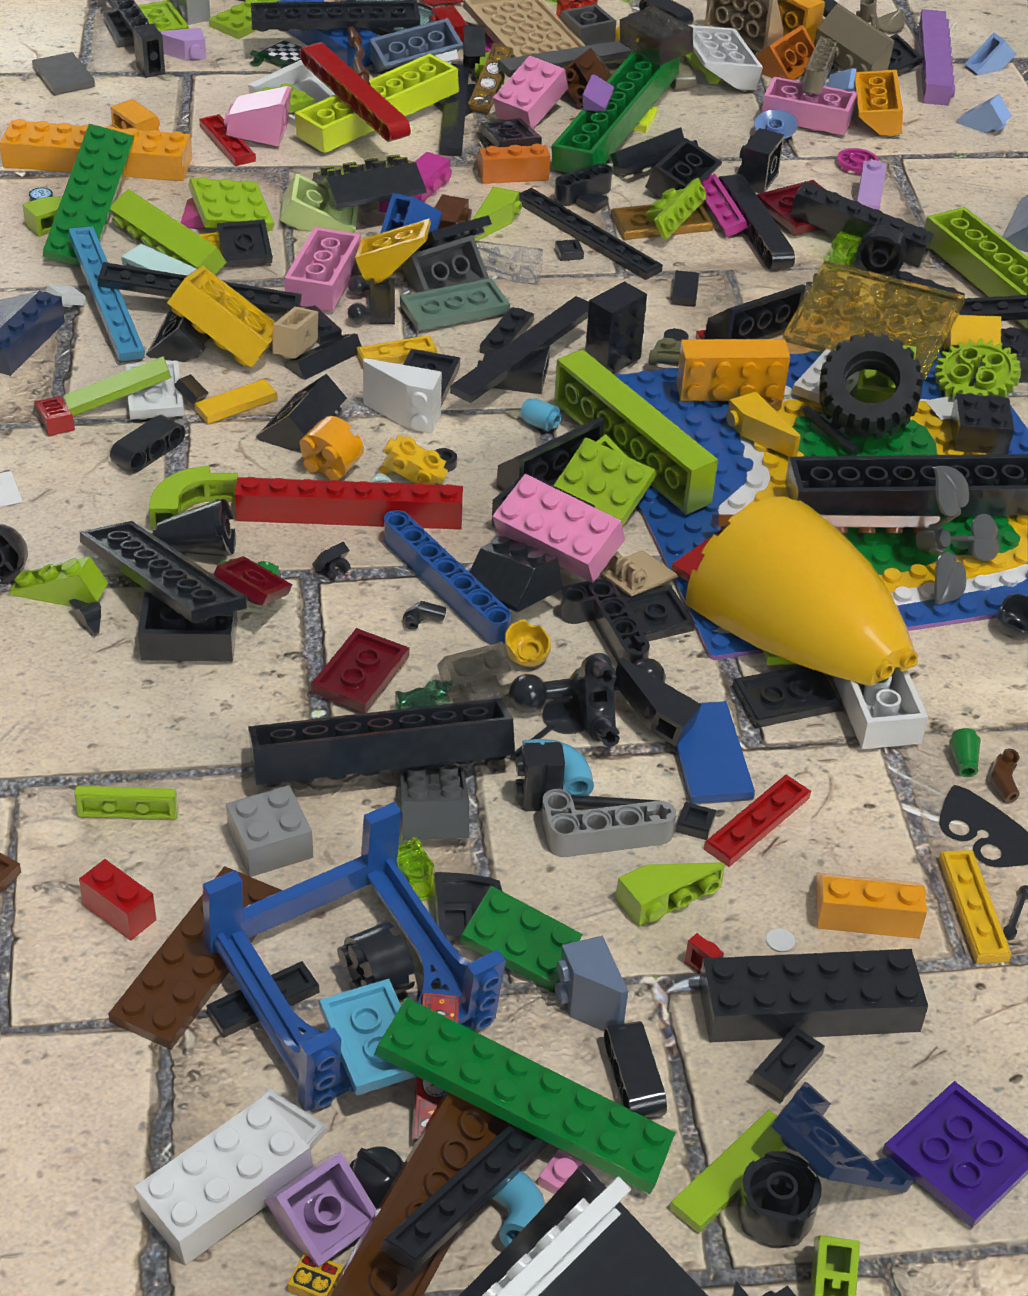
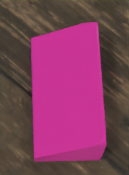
(191, 216)

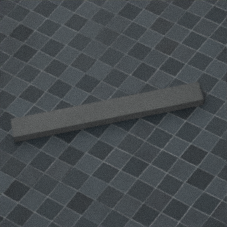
(607, 52)

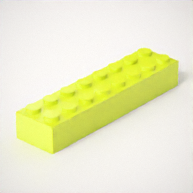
(406, 88)

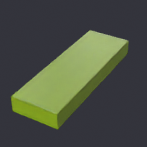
(126, 802)

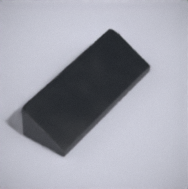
(324, 356)

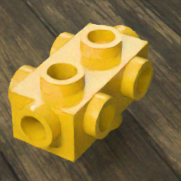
(413, 461)

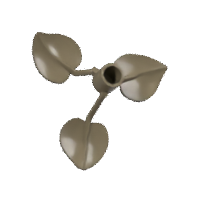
(888, 23)

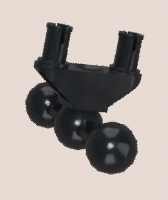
(589, 685)

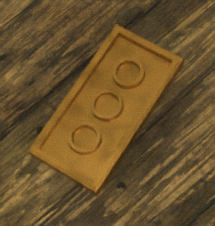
(634, 223)

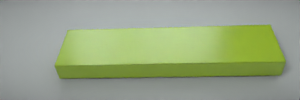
(117, 386)
(723, 1177)

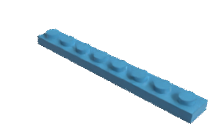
(108, 300)

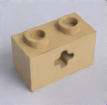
(295, 332)

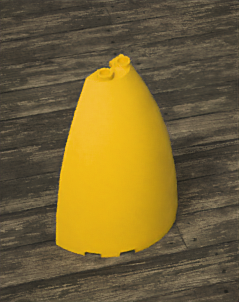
(801, 593)

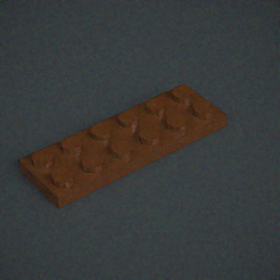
(179, 976)

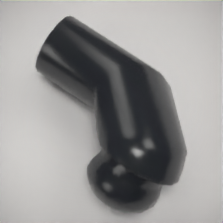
(422, 610)

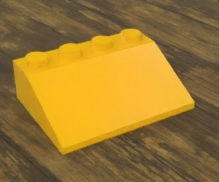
(223, 315)

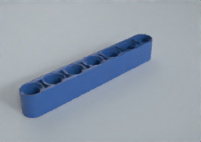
(446, 577)

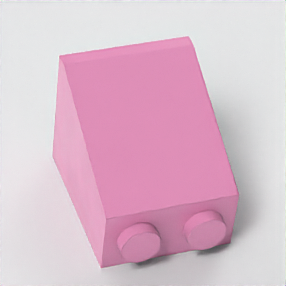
(260, 116)

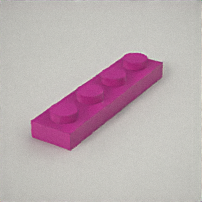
(723, 207)

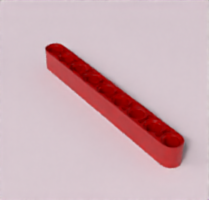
(355, 92)

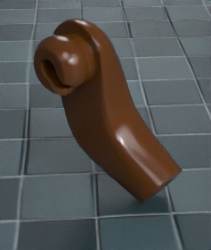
(1002, 773)

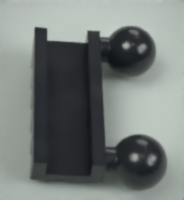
(381, 301)

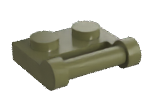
(665, 352)

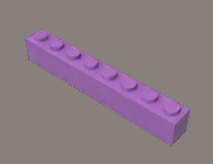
(937, 59)

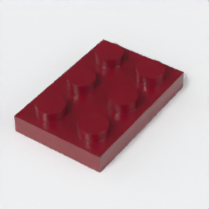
(360, 670)

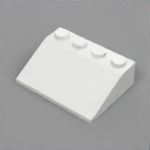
(727, 56)

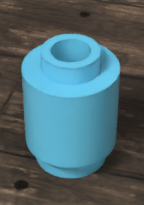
(540, 414)

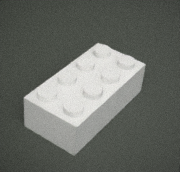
(884, 712)
(223, 1179)

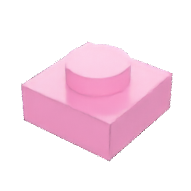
(558, 1171)

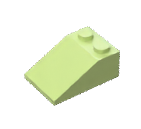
(308, 206)

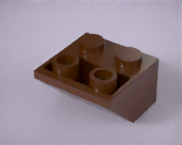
(580, 71)

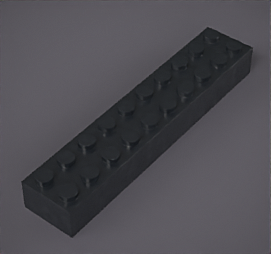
(906, 484)

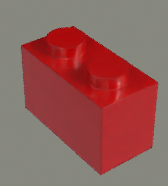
(117, 899)

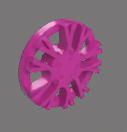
(854, 161)

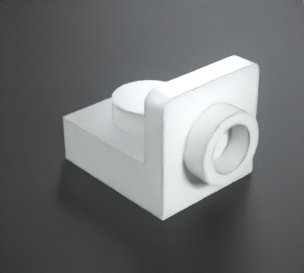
(69, 295)

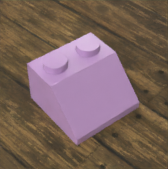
(323, 1208)

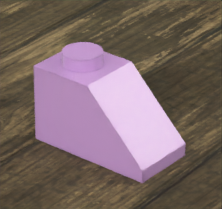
(184, 44)
(871, 183)

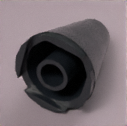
(200, 530)

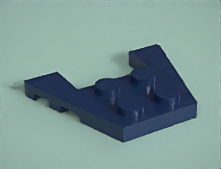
(828, 1150)

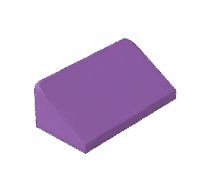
(597, 94)

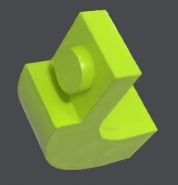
(187, 489)

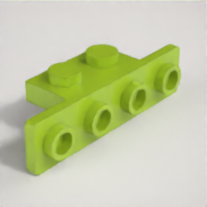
(676, 207)

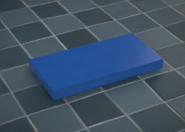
(714, 758)

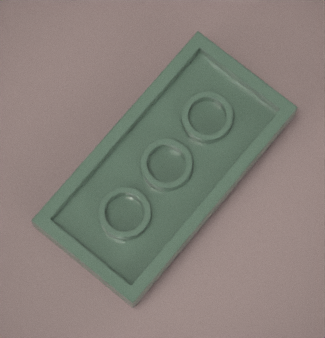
(454, 304)

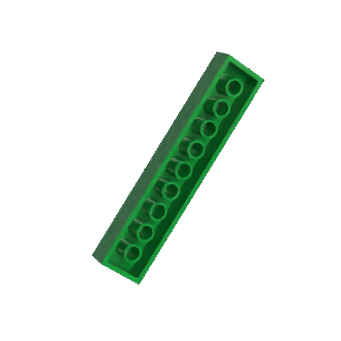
(598, 134)

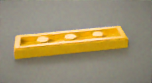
(974, 907)

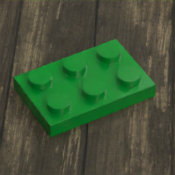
(522, 934)

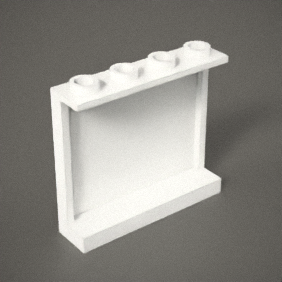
(300, 78)

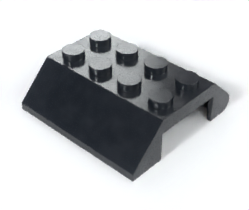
(370, 181)

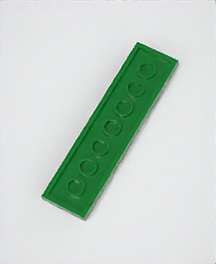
(89, 189)
(526, 1094)

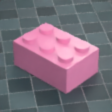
(531, 91)

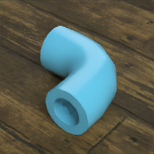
(577, 773)
(522, 1202)

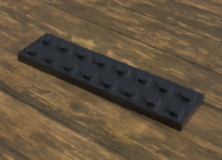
(334, 15)
(164, 571)

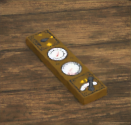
(489, 79)

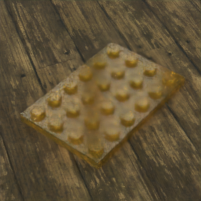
(857, 301)

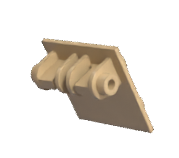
(636, 572)

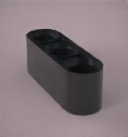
(670, 7)
(585, 181)
(147, 443)
(635, 1069)

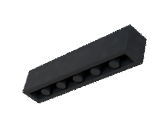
(838, 213)

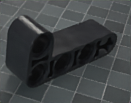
(610, 614)

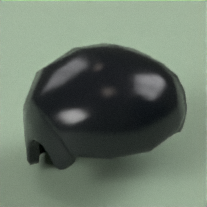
(1013, 616)

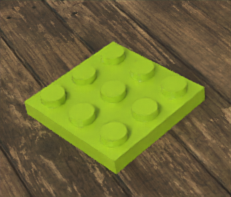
(229, 201)
(606, 479)

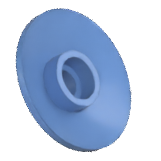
(776, 121)

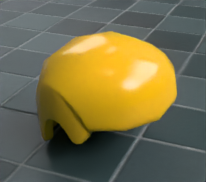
(527, 644)

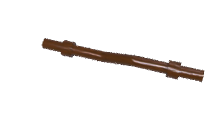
(356, 42)

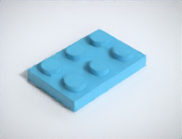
(361, 1021)

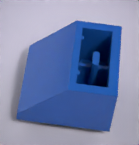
(408, 210)

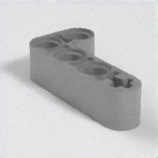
(605, 828)

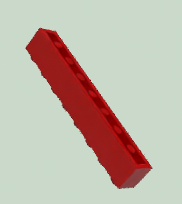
(346, 502)

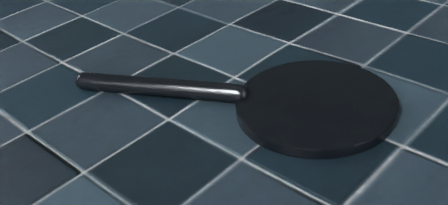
(561, 716)

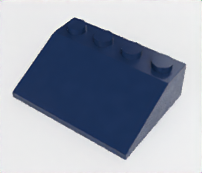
(26, 325)

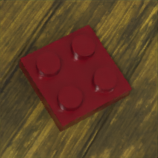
(253, 580)

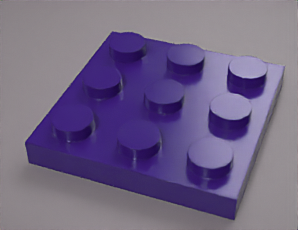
(961, 1153)

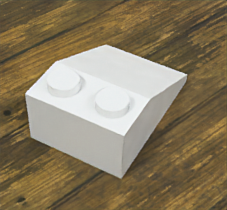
(403, 393)

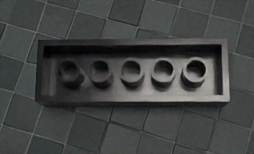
(813, 991)

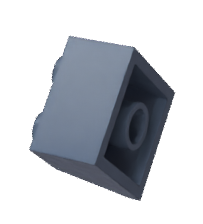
(591, 984)

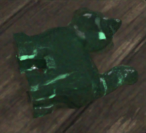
(431, 694)

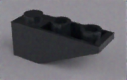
(657, 704)

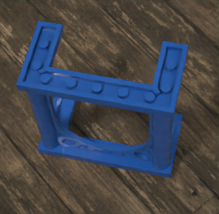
(315, 1055)

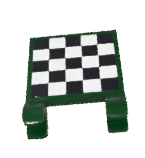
(282, 53)

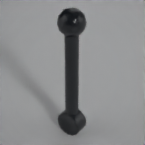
(1010, 931)

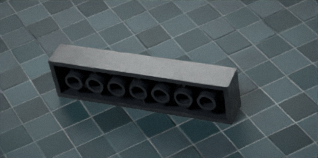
(381, 741)

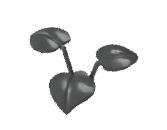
(951, 495)

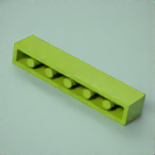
(164, 232)

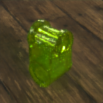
(844, 248)
(417, 868)

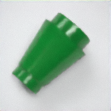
(966, 750)

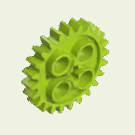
(960, 365)

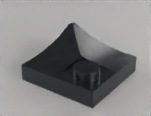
(458, 899)

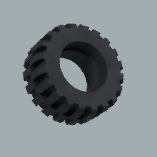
(872, 354)

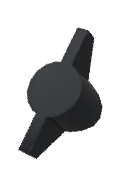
(88, 614)

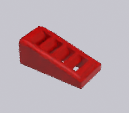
(55, 415)

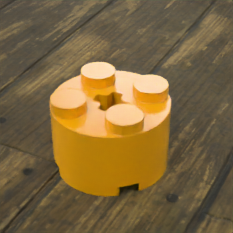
(331, 448)

